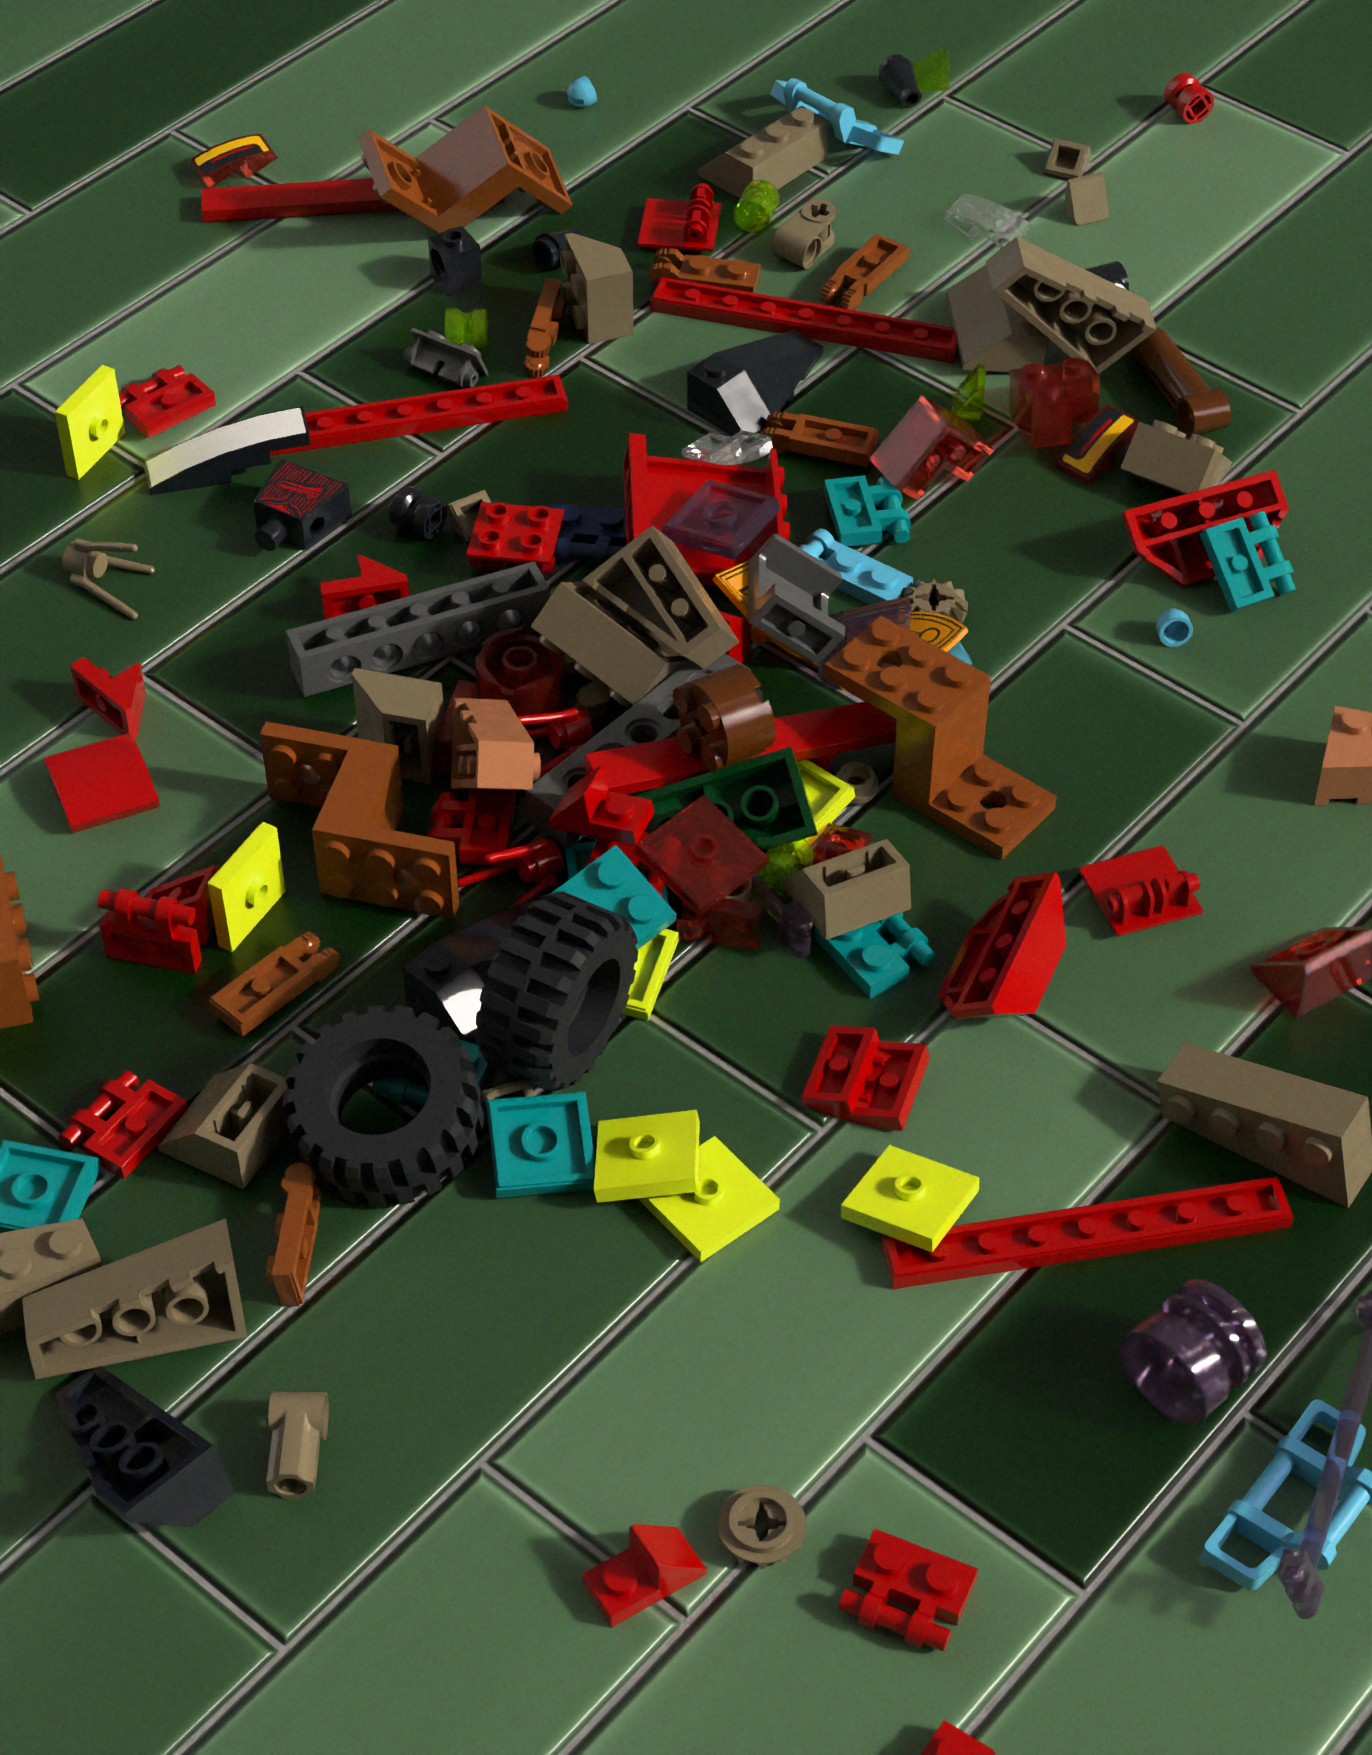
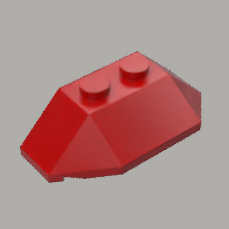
(1169, 529)
(1009, 952)

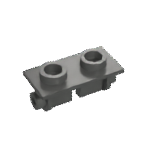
(459, 363)

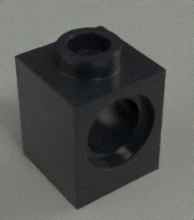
(455, 260)

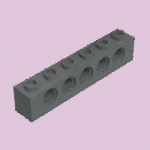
(415, 628)
(646, 721)

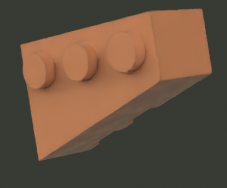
(491, 747)
(1347, 758)

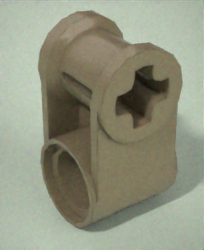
(806, 234)

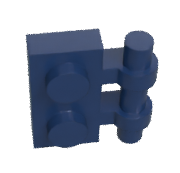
(589, 533)

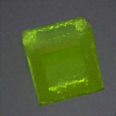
(933, 71)
(969, 395)

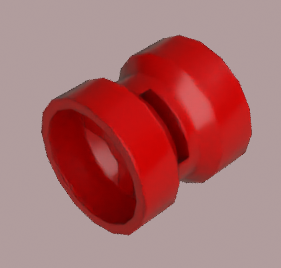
(1188, 98)

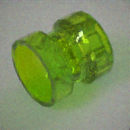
(756, 206)
(457, 327)
(784, 862)

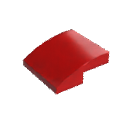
(102, 782)
(865, 1078)

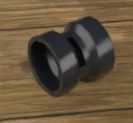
(414, 510)

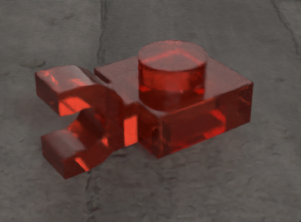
(729, 922)

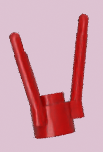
(565, 730)
(533, 861)

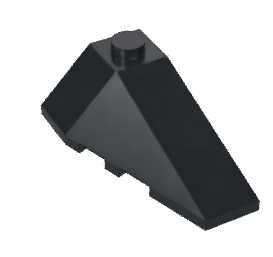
(750, 381)
(454, 970)
(140, 1455)

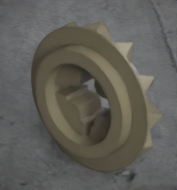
(950, 600)
(782, 1515)

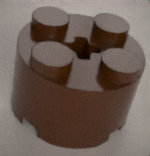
(723, 718)

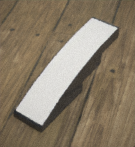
(212, 455)

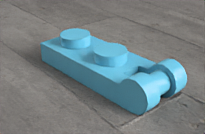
(860, 574)

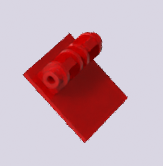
(681, 223)
(514, 535)
(1142, 890)

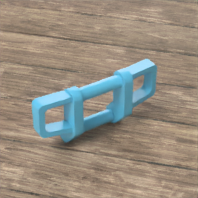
(841, 116)
(1247, 1517)

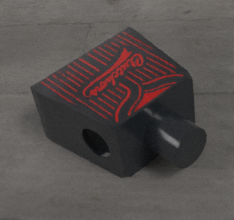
(299, 507)

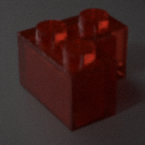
(1052, 398)
(925, 445)

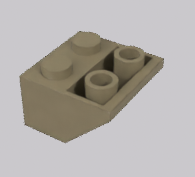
(597, 288)
(1169, 460)
(401, 714)
(853, 888)
(231, 1124)

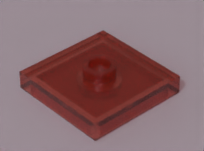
(701, 855)

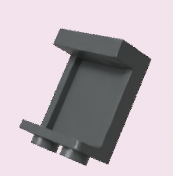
(791, 598)

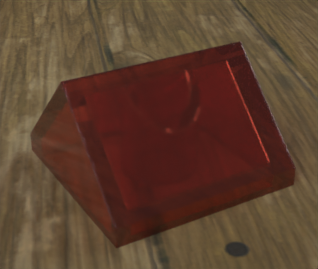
(1317, 967)

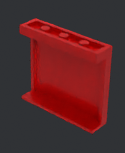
(662, 485)

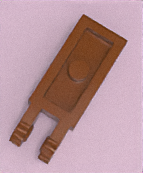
(705, 270)
(864, 271)
(544, 328)
(821, 437)
(273, 983)
(295, 1234)

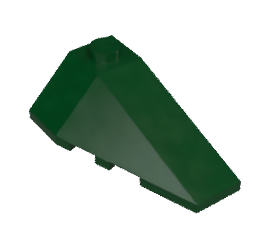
(758, 795)

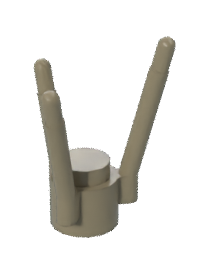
(86, 561)

